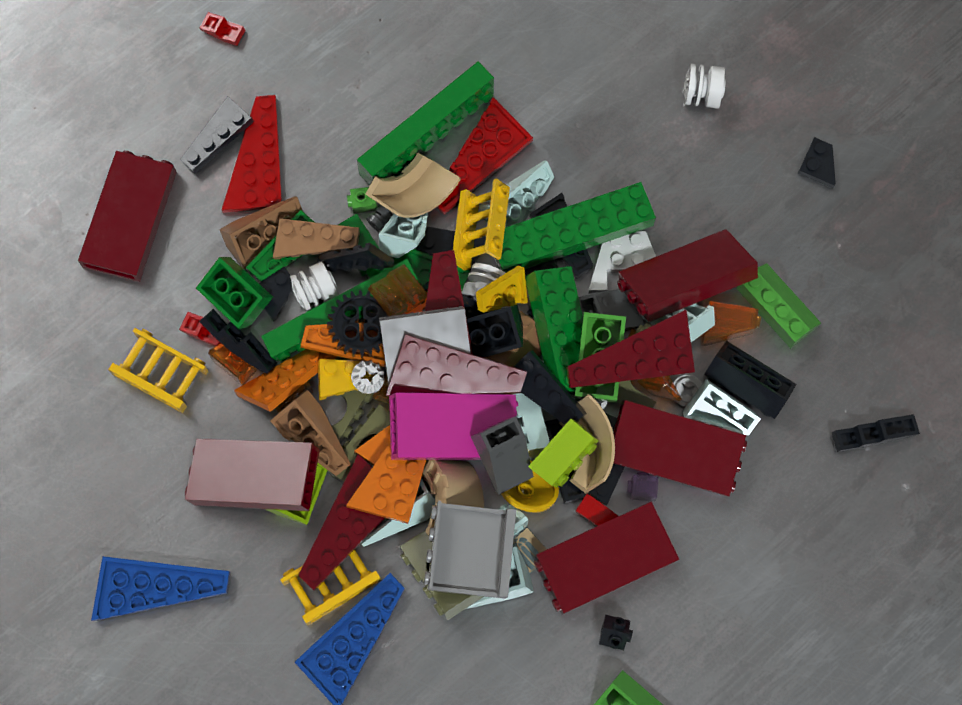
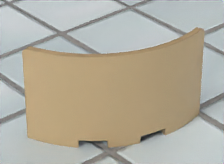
(417, 190)
(598, 464)
(454, 484)

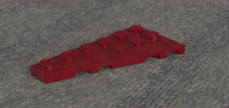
(444, 284)

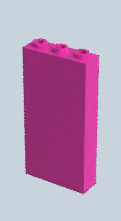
(442, 423)

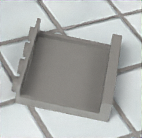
(439, 326)
(470, 550)

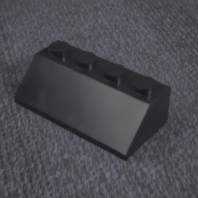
(496, 331)
(750, 379)

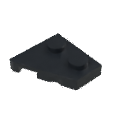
(819, 163)
(280, 287)

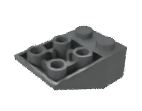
(612, 303)
(504, 454)

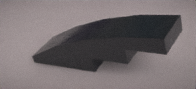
(245, 347)
(875, 433)

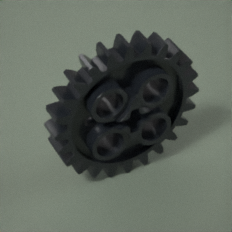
(341, 324)

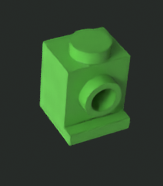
(360, 206)

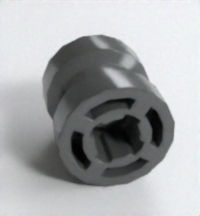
(379, 218)

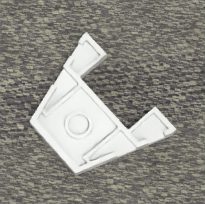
(619, 255)

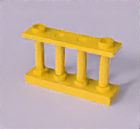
(467, 219)
(158, 389)
(330, 600)

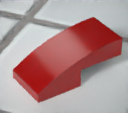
(222, 29)
(195, 329)
(595, 511)

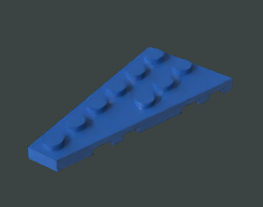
(139, 586)
(343, 650)

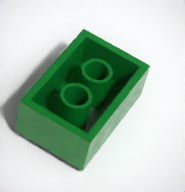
(234, 292)

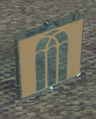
(528, 546)

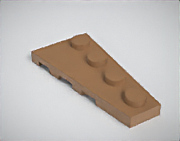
(305, 238)

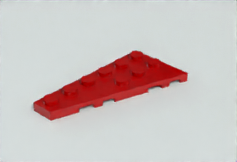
(486, 150)
(257, 172)

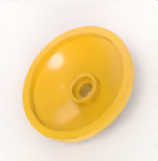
(532, 495)

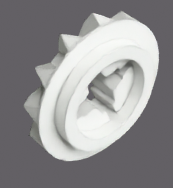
(687, 381)
(364, 385)

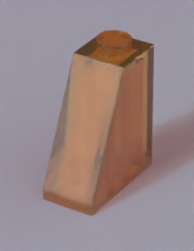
(731, 323)

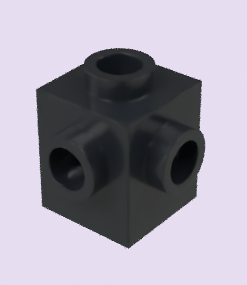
(615, 632)

